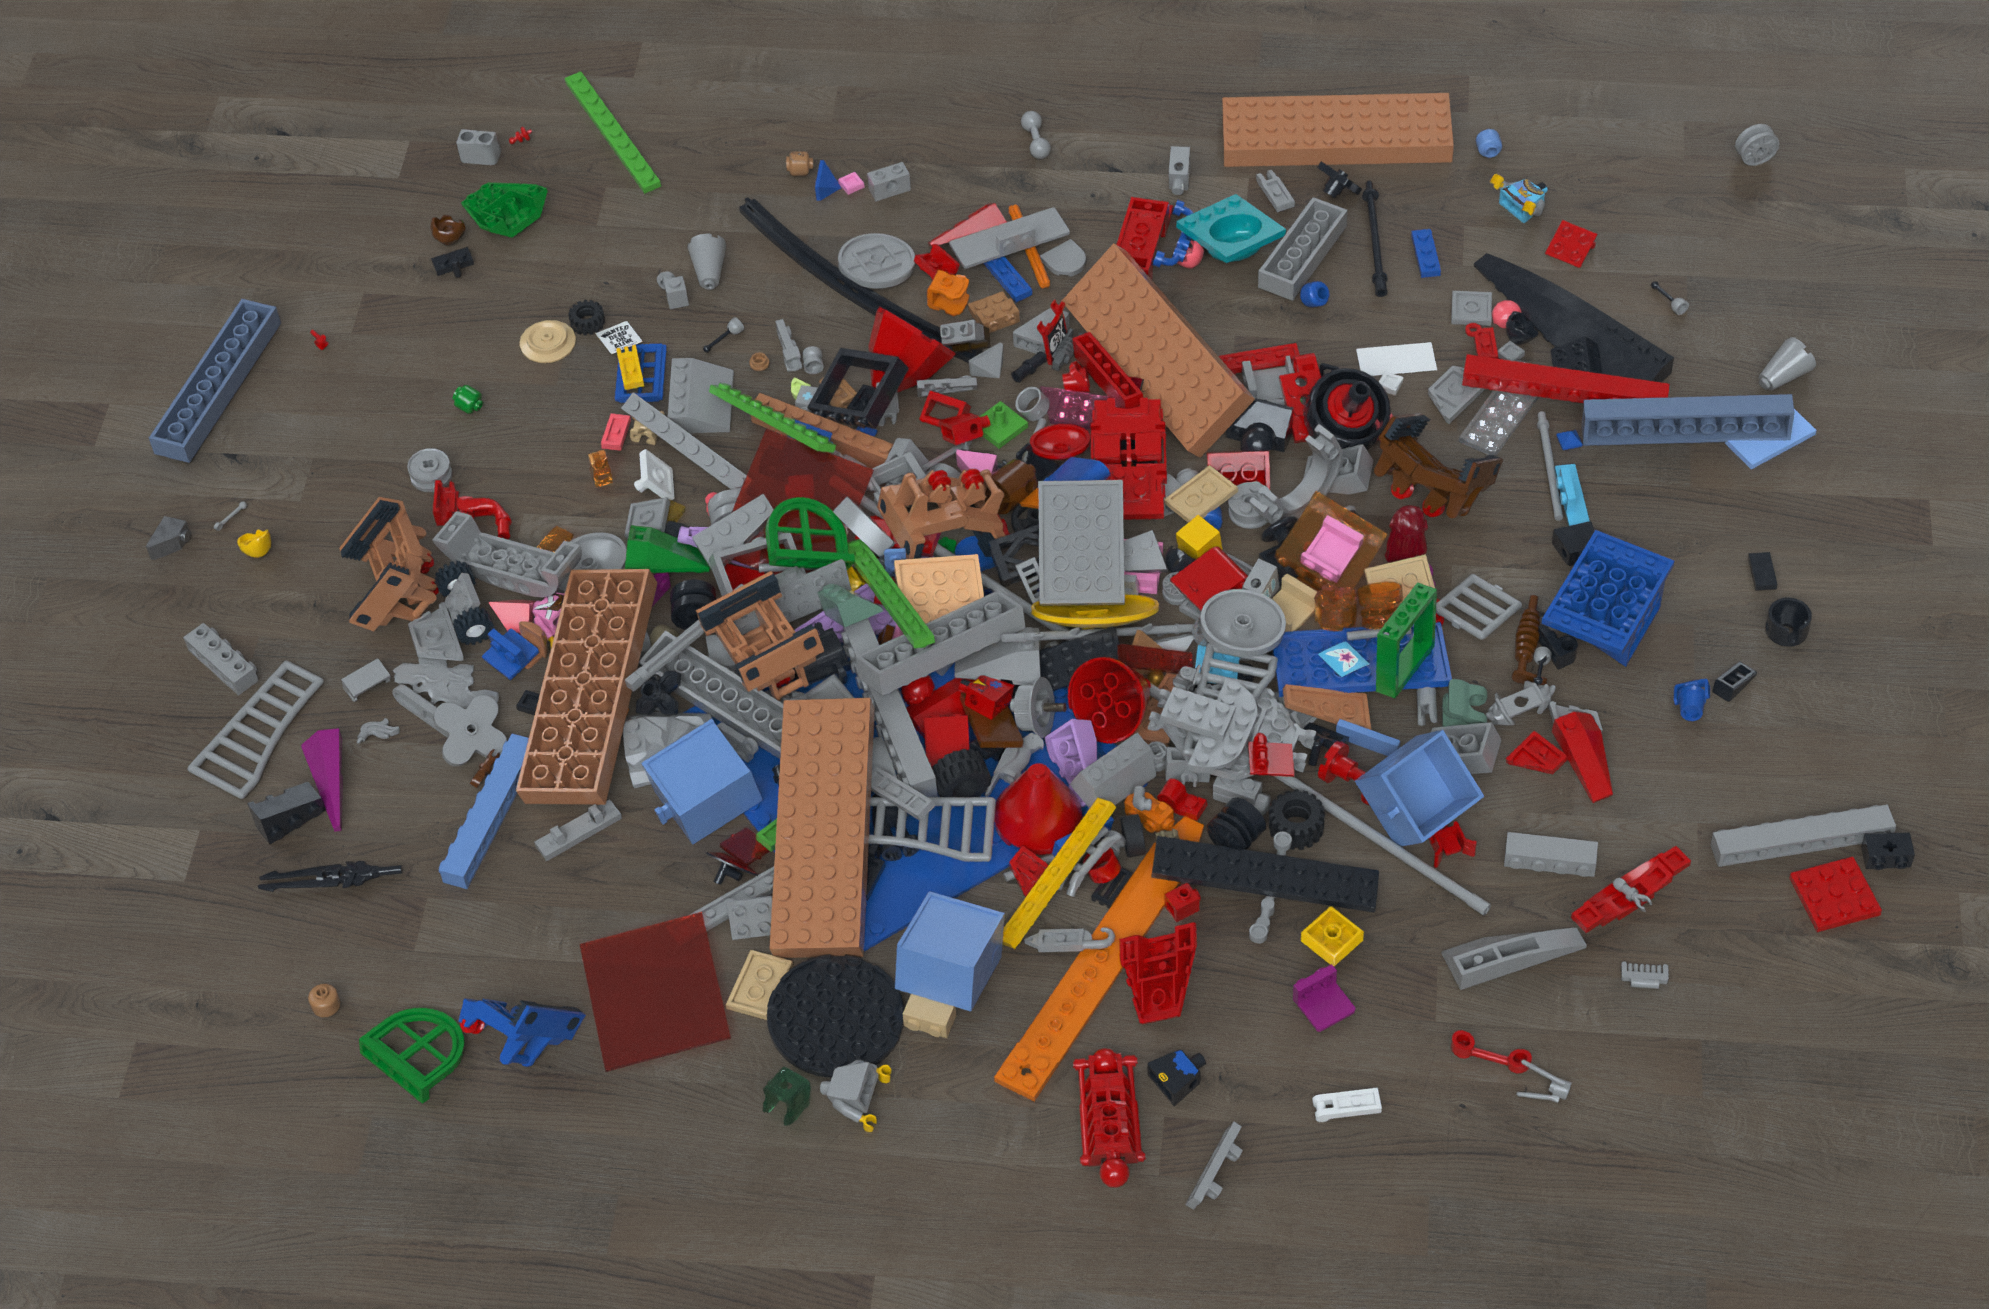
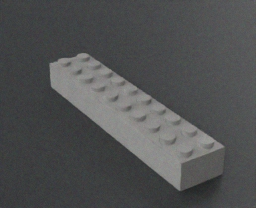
(723, 695)
(891, 717)

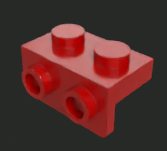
(937, 260)

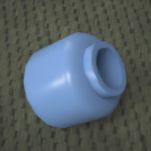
(1488, 143)

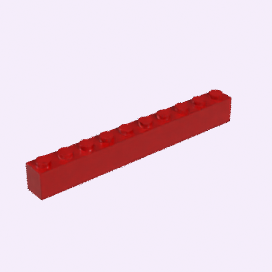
(1555, 381)

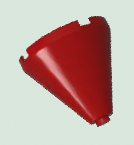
(1036, 810)

